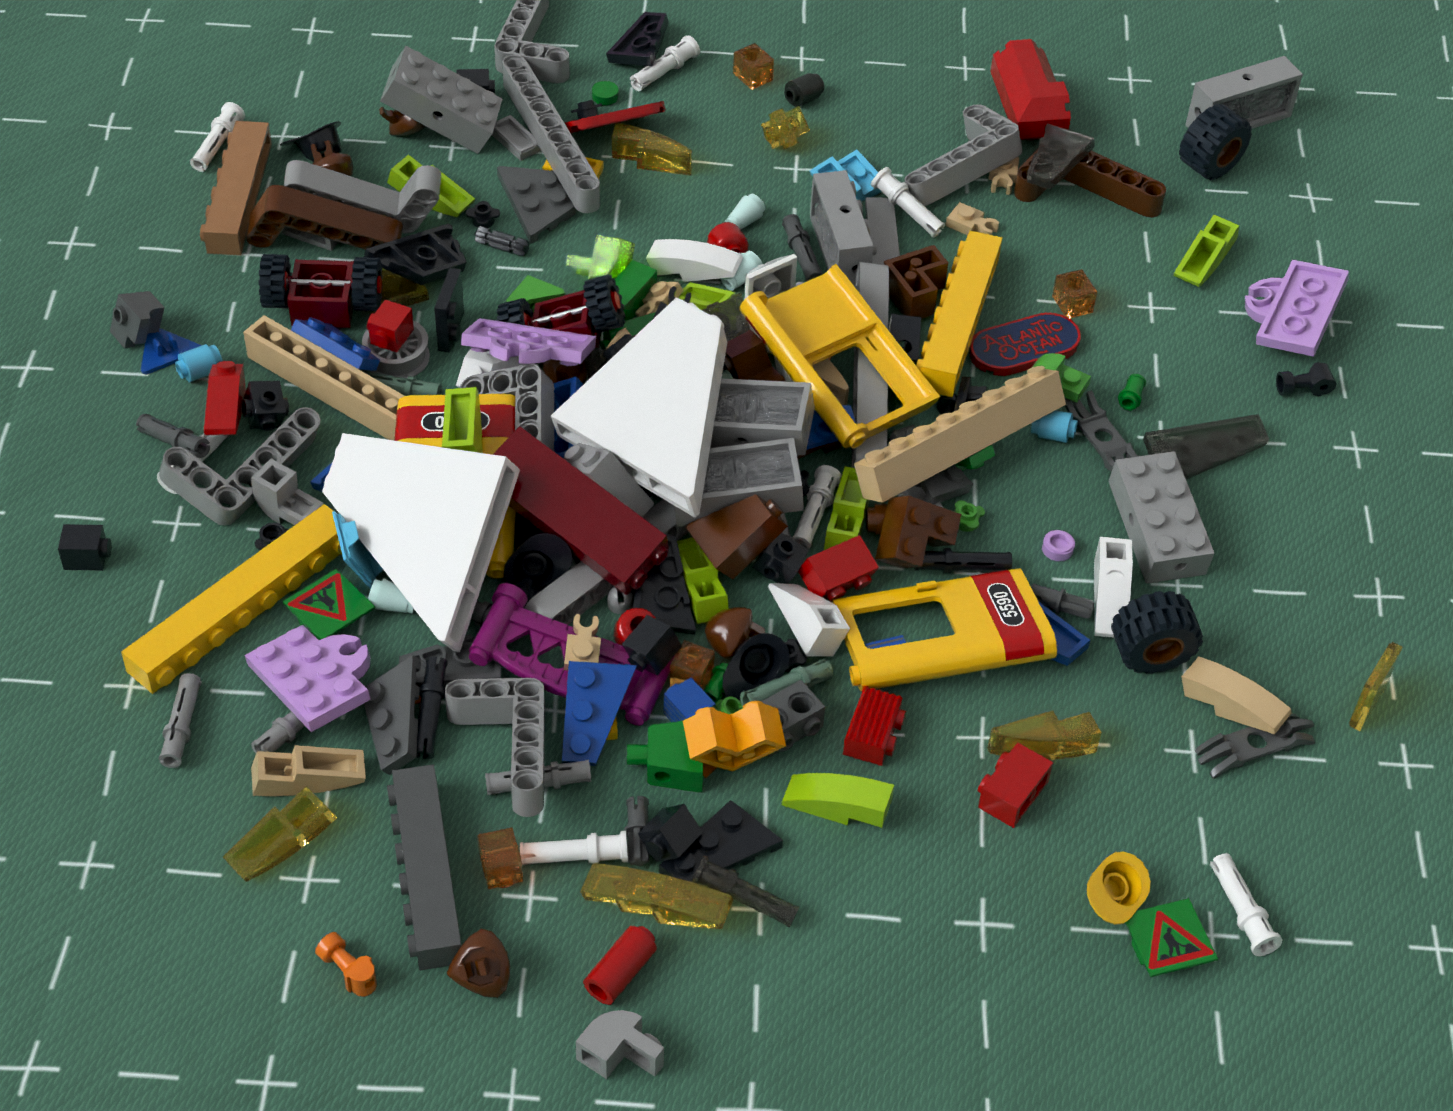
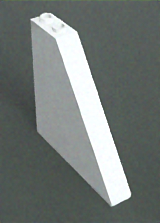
(656, 404)
(425, 520)

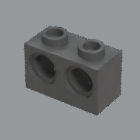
(799, 713)

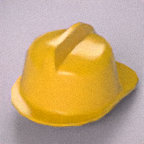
(1118, 887)

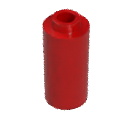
(620, 964)

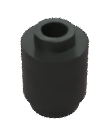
(804, 89)

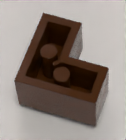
(916, 280)
(749, 360)
(910, 527)

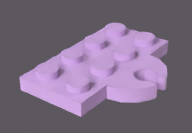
(1296, 306)
(527, 342)
(313, 674)

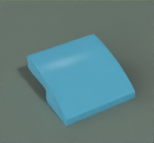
(858, 170)

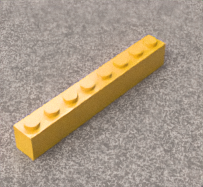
(959, 311)
(233, 601)

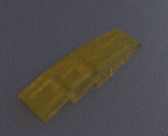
(663, 896)

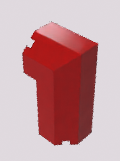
(1029, 89)

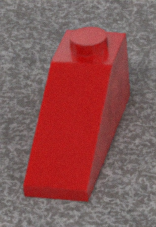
(224, 398)

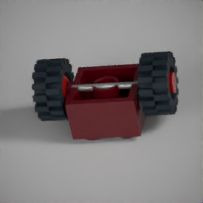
(321, 287)
(583, 312)

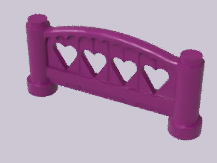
(510, 621)

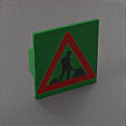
(328, 605)
(1169, 938)

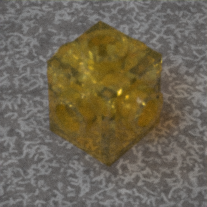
(785, 127)

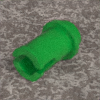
(1130, 396)
(714, 686)

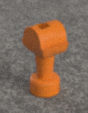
(358, 973)

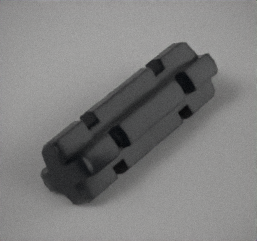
(501, 241)

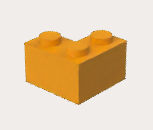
(734, 738)

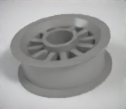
(409, 360)

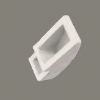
(693, 260)

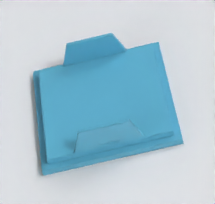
(355, 552)

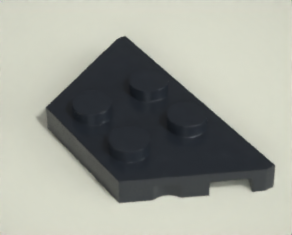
(421, 256)

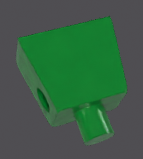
(667, 758)

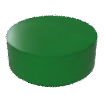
(605, 92)

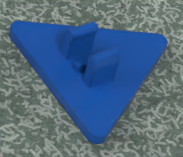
(163, 349)

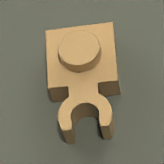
(1004, 176)
(968, 218)
(657, 294)
(583, 645)

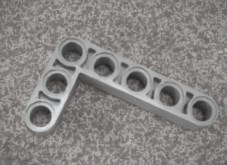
(516, 38)
(991, 144)
(407, 206)
(532, 395)
(230, 491)
(515, 703)

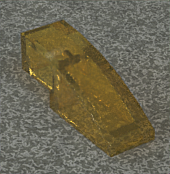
(650, 150)
(1048, 736)
(280, 835)

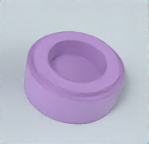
(1058, 545)

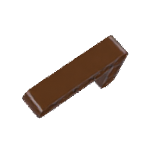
(1105, 179)
(318, 216)

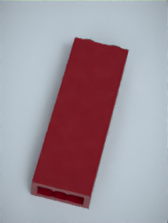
(584, 514)

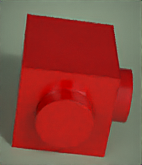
(390, 326)

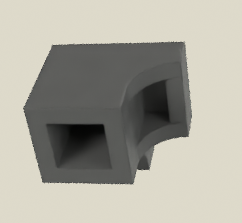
(136, 317)

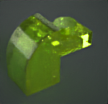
(608, 257)

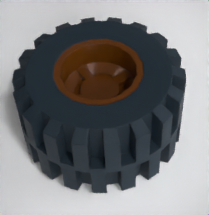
(1215, 141)
(1156, 632)

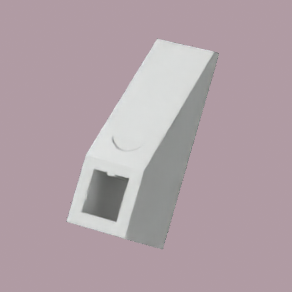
(1111, 581)
(812, 619)

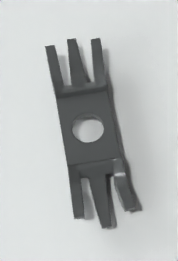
(1096, 422)
(1240, 751)

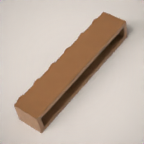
(236, 188)

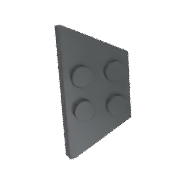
(536, 199)

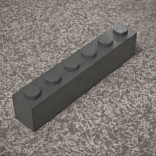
(426, 866)

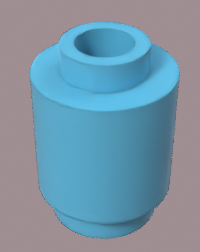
(197, 362)
(1055, 426)

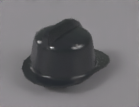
(322, 134)
(541, 558)
(755, 663)

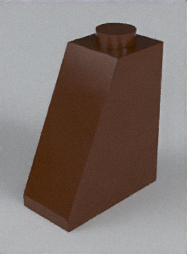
(738, 533)

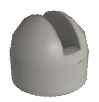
(619, 607)

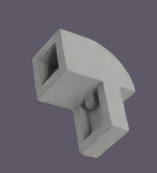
(278, 494)
(615, 1037)

